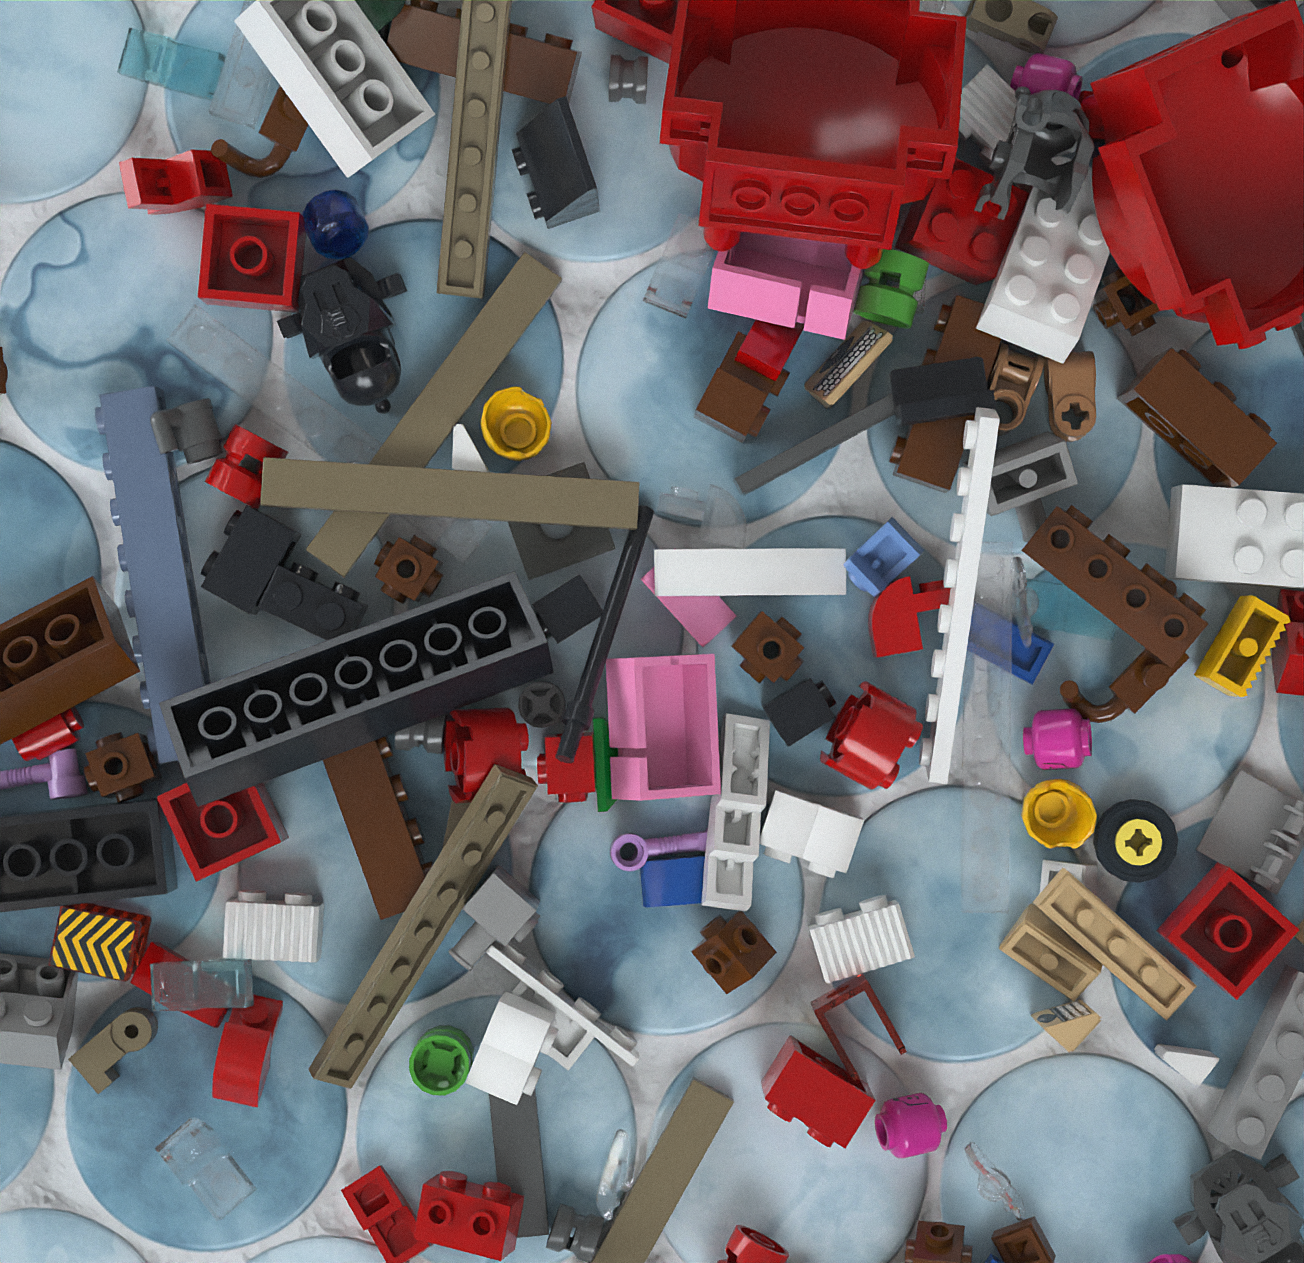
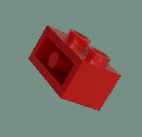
(568, 780)
(469, 1215)

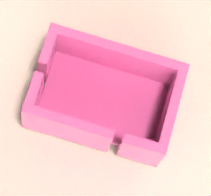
(787, 283)
(663, 726)

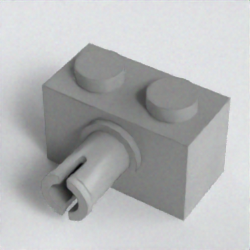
(1025, 475)
(500, 912)

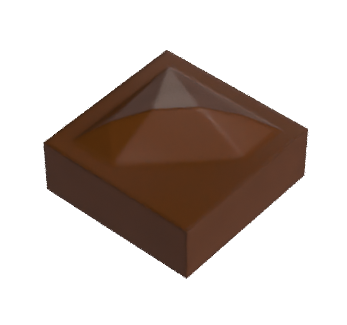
(1023, 1243)

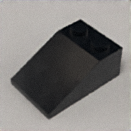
(557, 166)

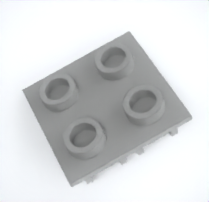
(1256, 832)

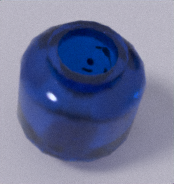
(335, 224)

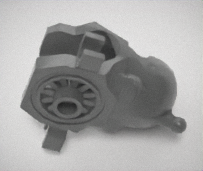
(1041, 129)
(1253, 1216)

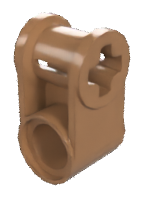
(1014, 382)
(1071, 387)

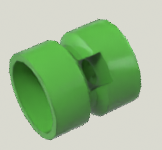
(886, 303)
(441, 1060)

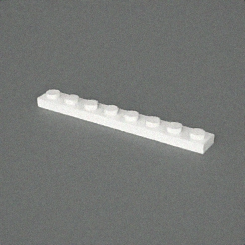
(961, 577)

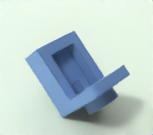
(882, 558)

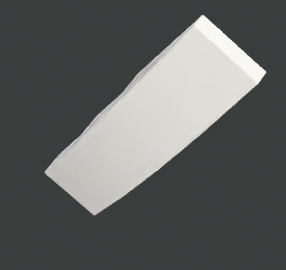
(750, 572)
(736, 813)

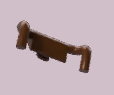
(281, 126)
(1130, 688)

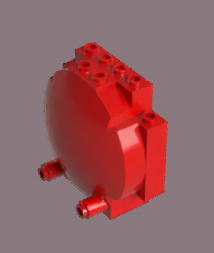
(813, 115)
(1209, 174)

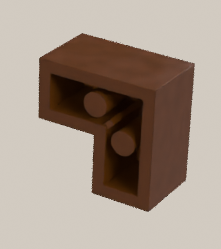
(737, 396)

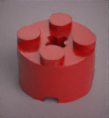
(871, 737)
(477, 743)

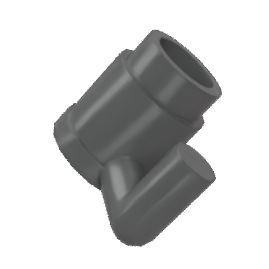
(189, 429)

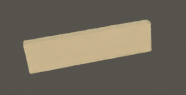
(1114, 944)

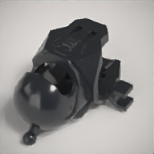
(350, 330)

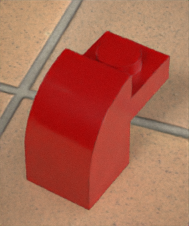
(175, 182)
(894, 618)
(245, 1052)

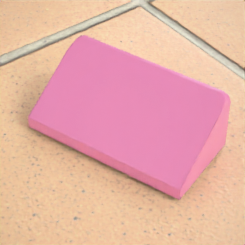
(698, 614)

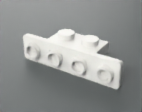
(575, 1020)

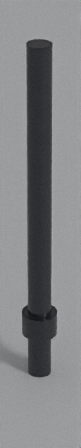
(579, 712)

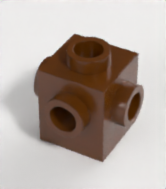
(1113, 313)
(426, 574)
(751, 643)
(138, 766)
(732, 950)
(938, 1244)

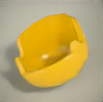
(515, 424)
(1058, 814)

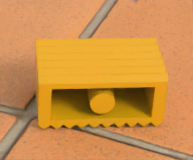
(1242, 646)

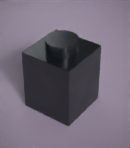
(567, 609)
(800, 710)

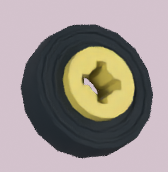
(1118, 840)

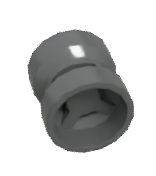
(427, 733)
(585, 1235)

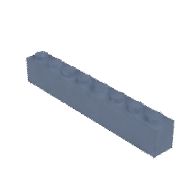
(154, 555)

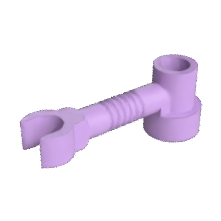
(60, 773)
(654, 847)

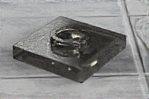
(545, 554)

